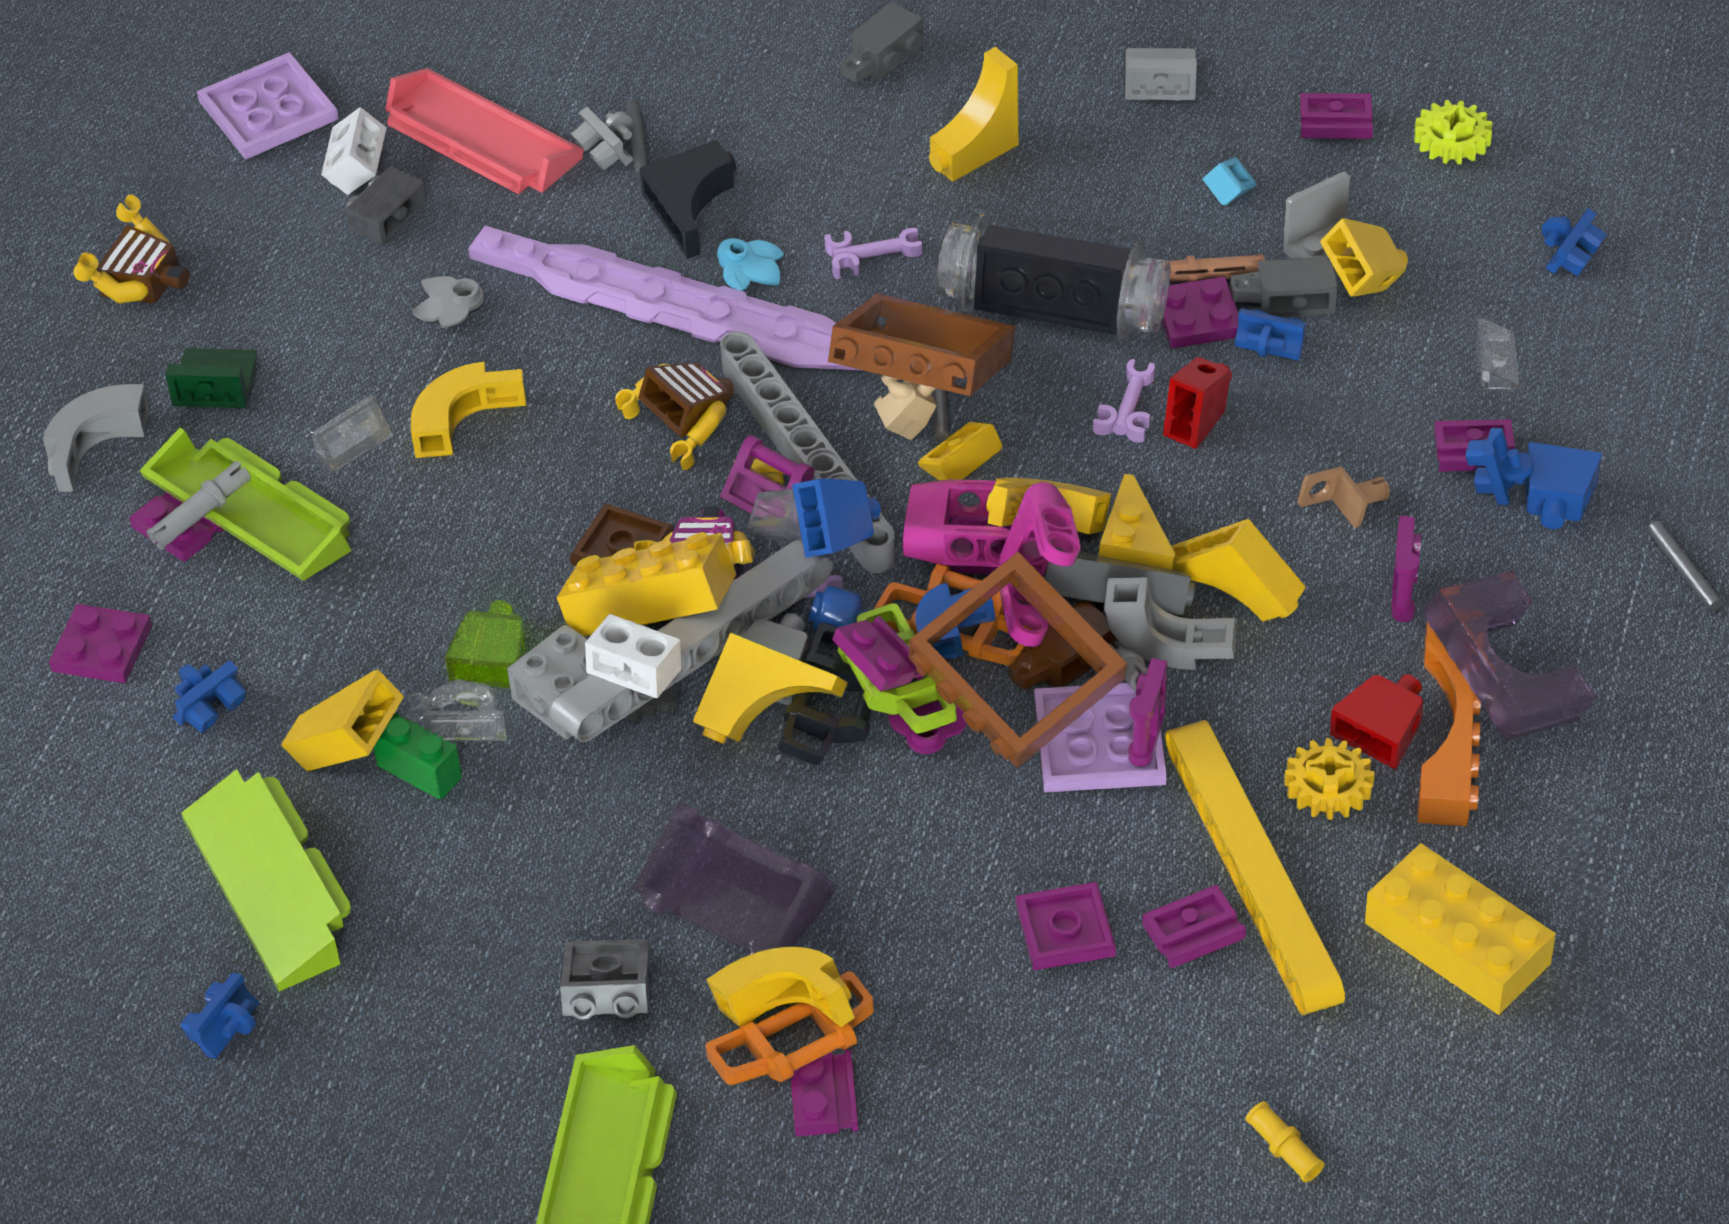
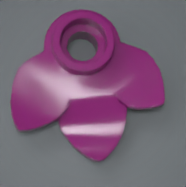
(932, 740)

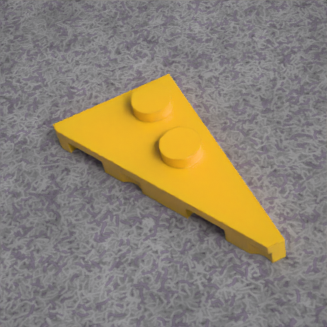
(1134, 530)

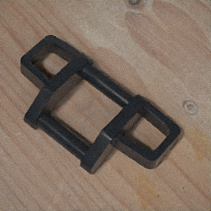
(820, 724)

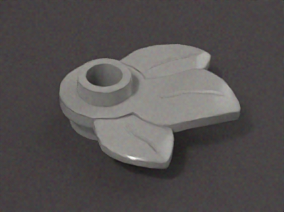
(448, 300)

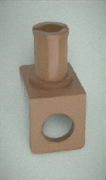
(1345, 493)

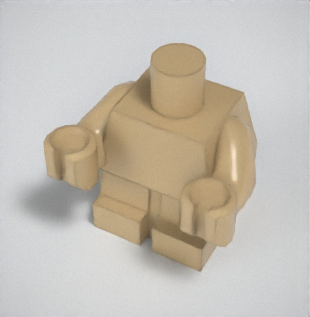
(905, 407)

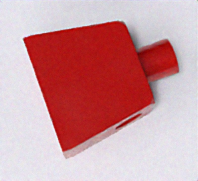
(1198, 389)
(1380, 717)

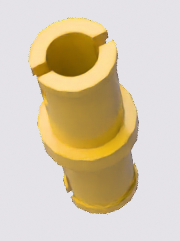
(1285, 1141)

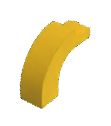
(457, 396)
(1087, 504)
(780, 978)

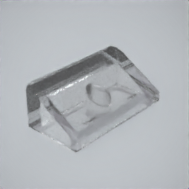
(1496, 356)
(350, 434)
(468, 725)

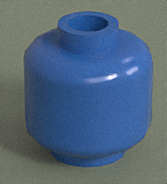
(835, 607)

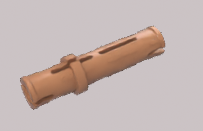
(1206, 268)

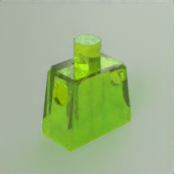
(486, 646)

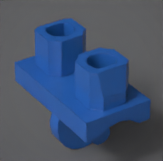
(1559, 232)
(1270, 334)
(1502, 465)
(202, 688)
(226, 1013)

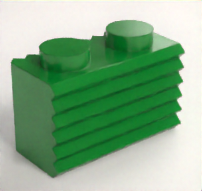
(418, 756)

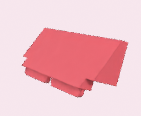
(478, 132)

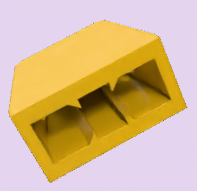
(1364, 256)

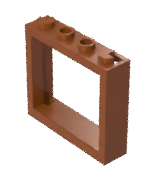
(922, 344)
(1062, 617)

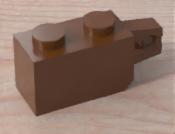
(1055, 658)

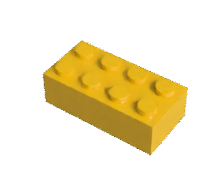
(648, 583)
(1459, 928)

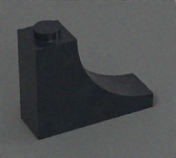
(683, 186)

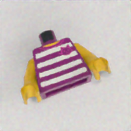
(711, 522)

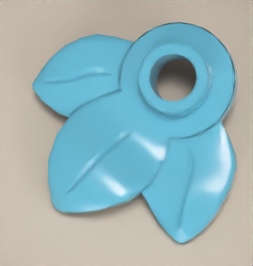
(749, 262)

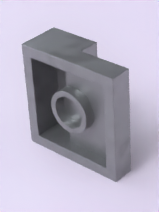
(605, 978)

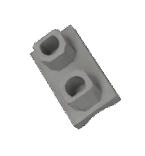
(616, 128)

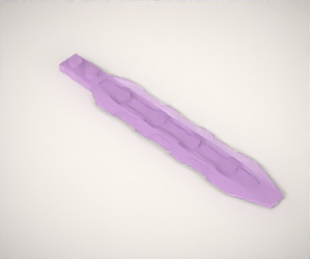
(661, 296)

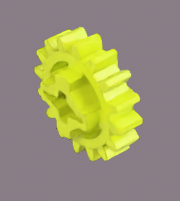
(1453, 132)

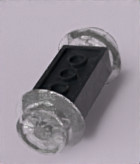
(1053, 278)

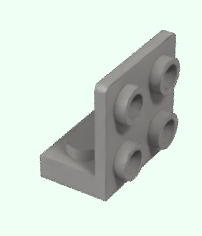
(1160, 74)
(1313, 214)
(549, 672)

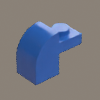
(939, 600)

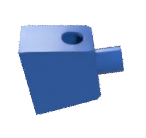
(1560, 483)
(833, 514)

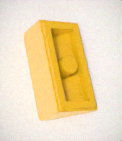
(962, 452)

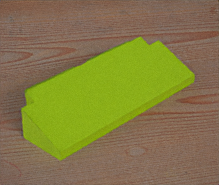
(276, 520)
(273, 885)
(608, 1141)

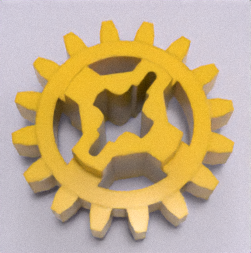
(1329, 778)

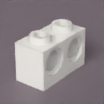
(354, 151)
(633, 656)

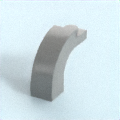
(89, 420)
(1159, 635)

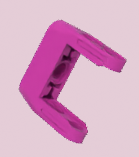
(927, 527)
(1039, 527)

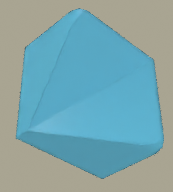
(1229, 181)

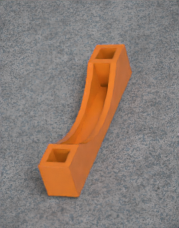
(1447, 775)

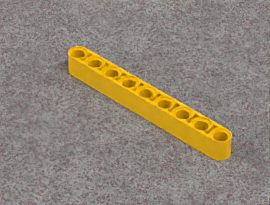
(1255, 868)

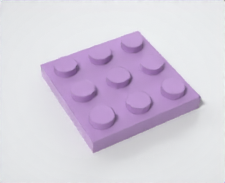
(267, 105)
(1095, 746)

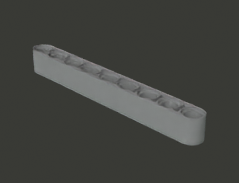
(796, 433)
(757, 594)

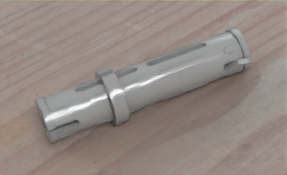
(210, 495)

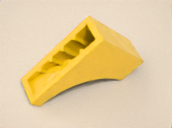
(984, 125)
(1243, 566)
(751, 680)

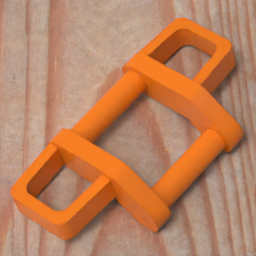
(977, 645)
(775, 1063)

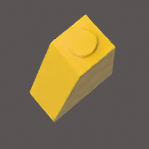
(343, 724)

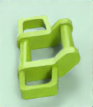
(904, 698)

